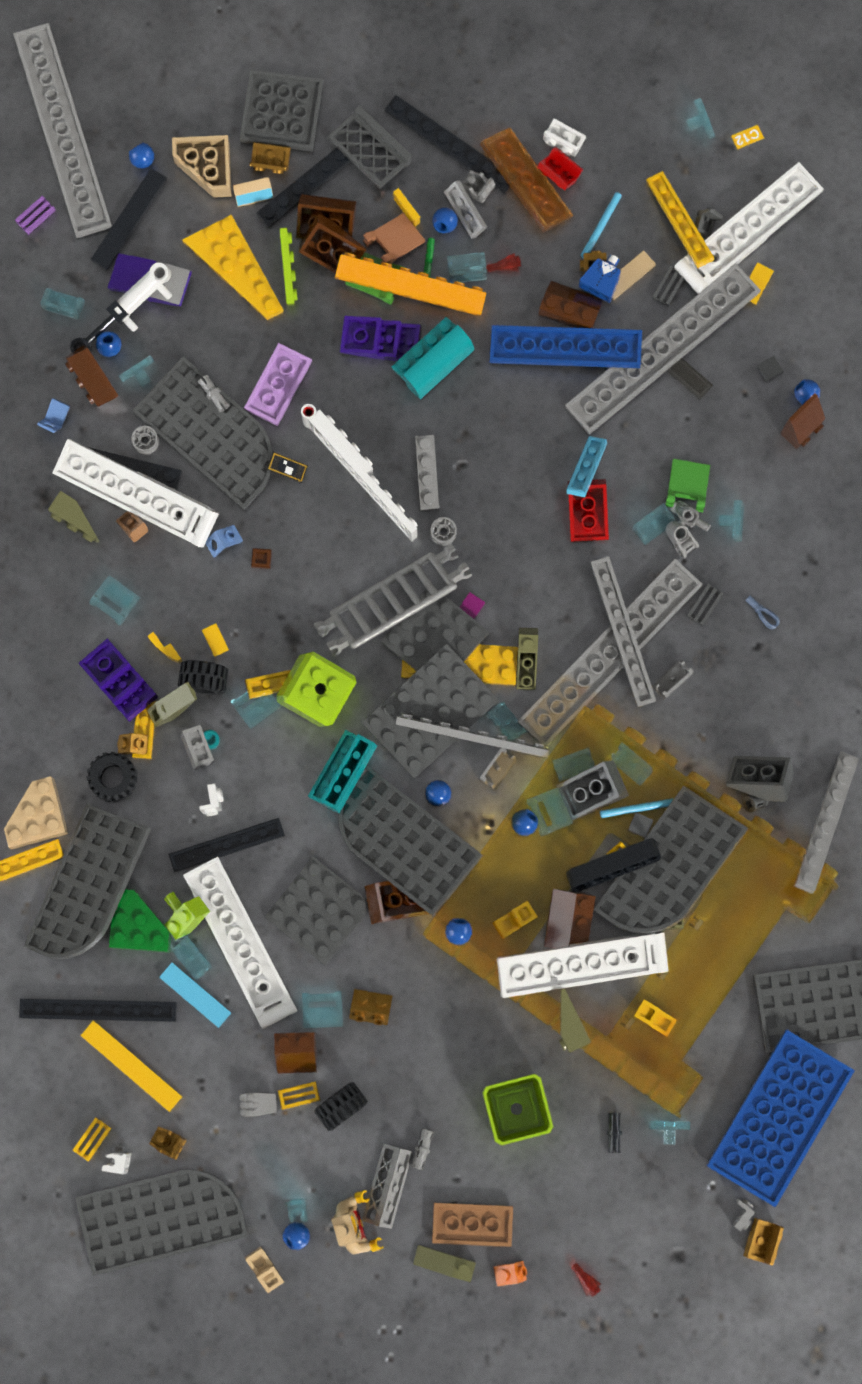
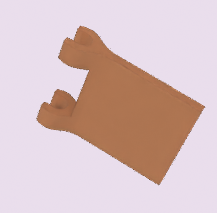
(395, 238)

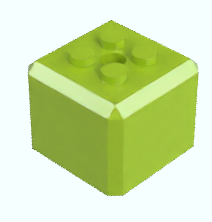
(299, 689)
(535, 1113)

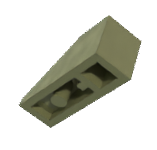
(571, 1028)
(444, 1263)

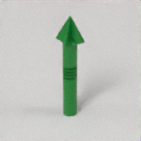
(429, 256)

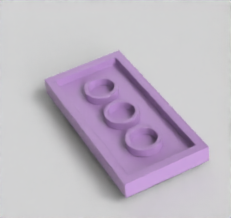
(278, 384)

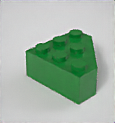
(137, 926)

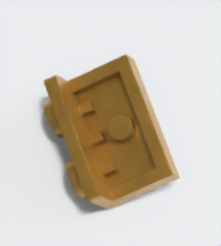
(270, 157)
(370, 1007)
(763, 1241)

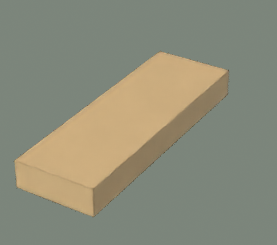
(633, 272)

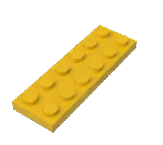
(489, 662)

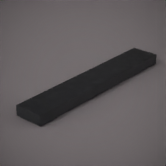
(129, 219)
(226, 845)

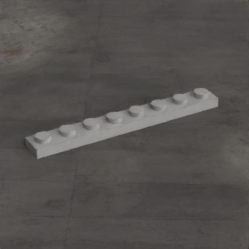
(623, 632)
(480, 737)
(826, 822)

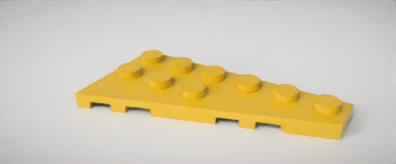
(232, 259)

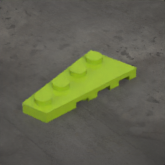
(288, 258)

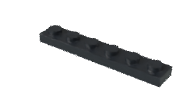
(304, 185)
(163, 474)

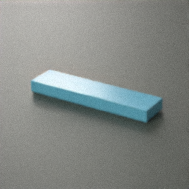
(586, 466)
(195, 995)

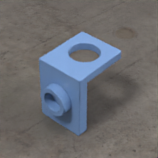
(55, 416)
(224, 538)

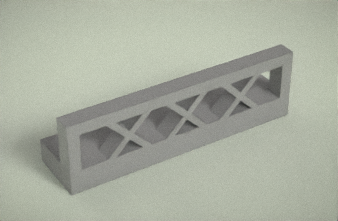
(391, 1186)

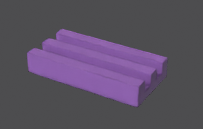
(31, 209)

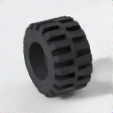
(204, 676)
(100, 765)
(340, 1106)

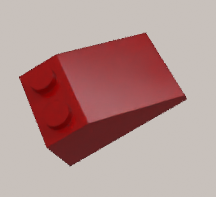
(589, 513)

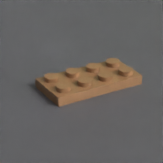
(472, 1224)

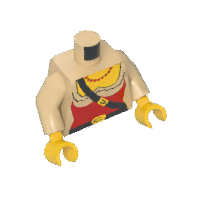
(349, 1226)

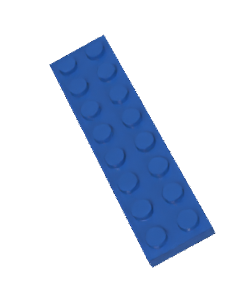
(566, 346)

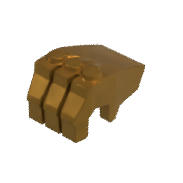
(167, 1142)

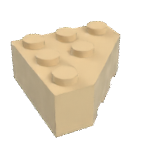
(206, 162)
(36, 816)

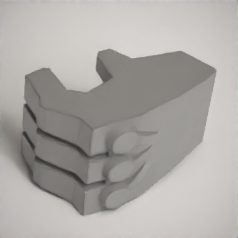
(478, 186)
(257, 1104)

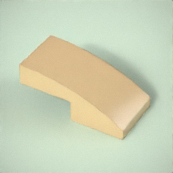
(264, 1269)

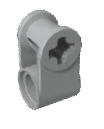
(683, 540)

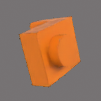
(510, 1273)

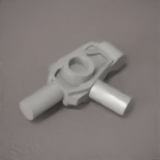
(688, 515)

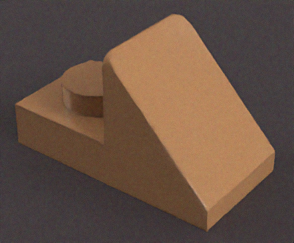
(132, 526)

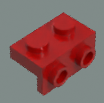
(560, 169)

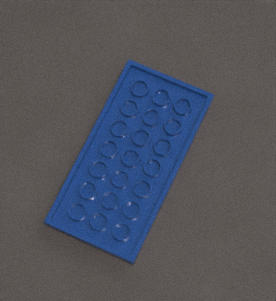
(780, 1118)

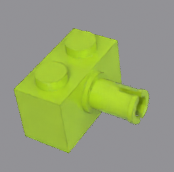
(185, 915)

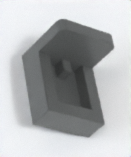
(705, 221)

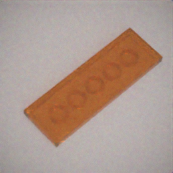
(526, 179)

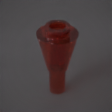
(509, 263)
(588, 1283)

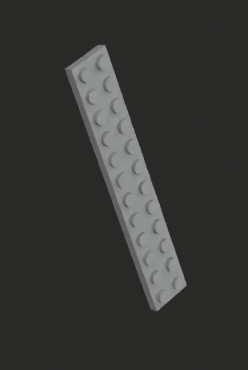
(62, 130)
(664, 348)
(602, 659)

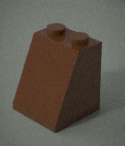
(295, 1052)

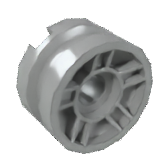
(142, 433)
(436, 527)

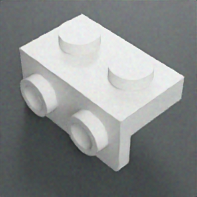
(564, 138)
(216, 798)

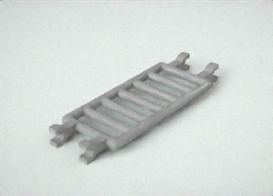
(337, 646)

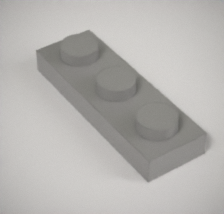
(465, 209)

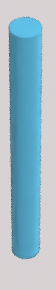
(603, 221)
(635, 808)

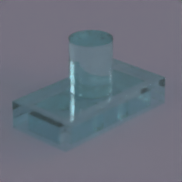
(701, 120)
(138, 371)
(734, 521)
(669, 1129)

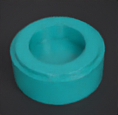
(212, 738)

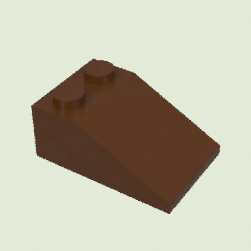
(326, 242)
(804, 422)
(390, 904)

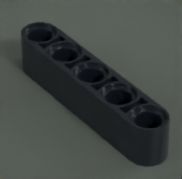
(613, 865)

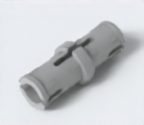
(213, 393)
(422, 1149)

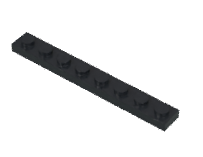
(445, 141)
(98, 1010)

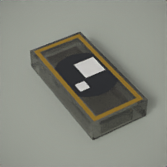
(287, 467)

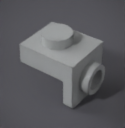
(744, 1219)

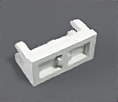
(119, 1164)

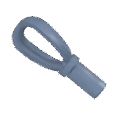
(758, 608)

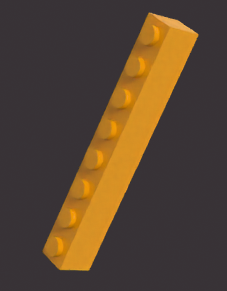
(410, 285)

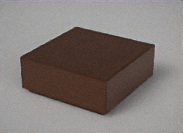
(261, 558)

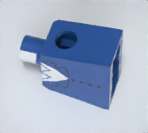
(602, 278)

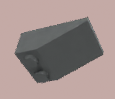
(762, 776)
(593, 789)

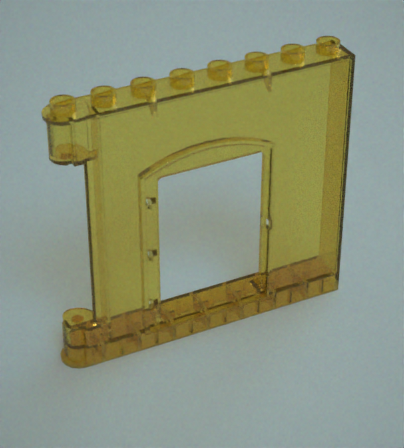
(702, 963)

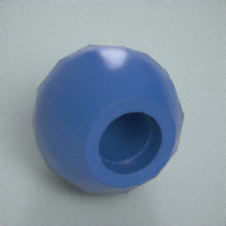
(142, 156)
(445, 220)
(108, 344)
(805, 390)
(438, 793)
(524, 822)
(458, 931)
(296, 1235)

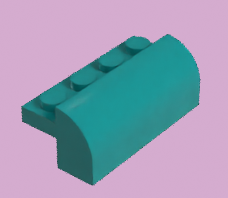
(433, 357)
(342, 771)

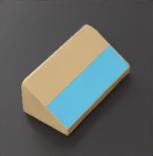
(253, 192)

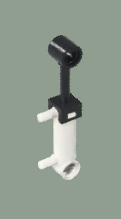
(131, 300)

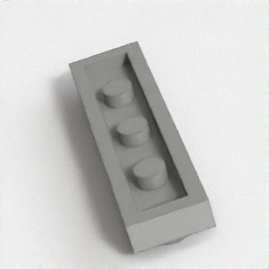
(427, 473)

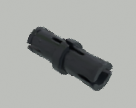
(614, 1132)

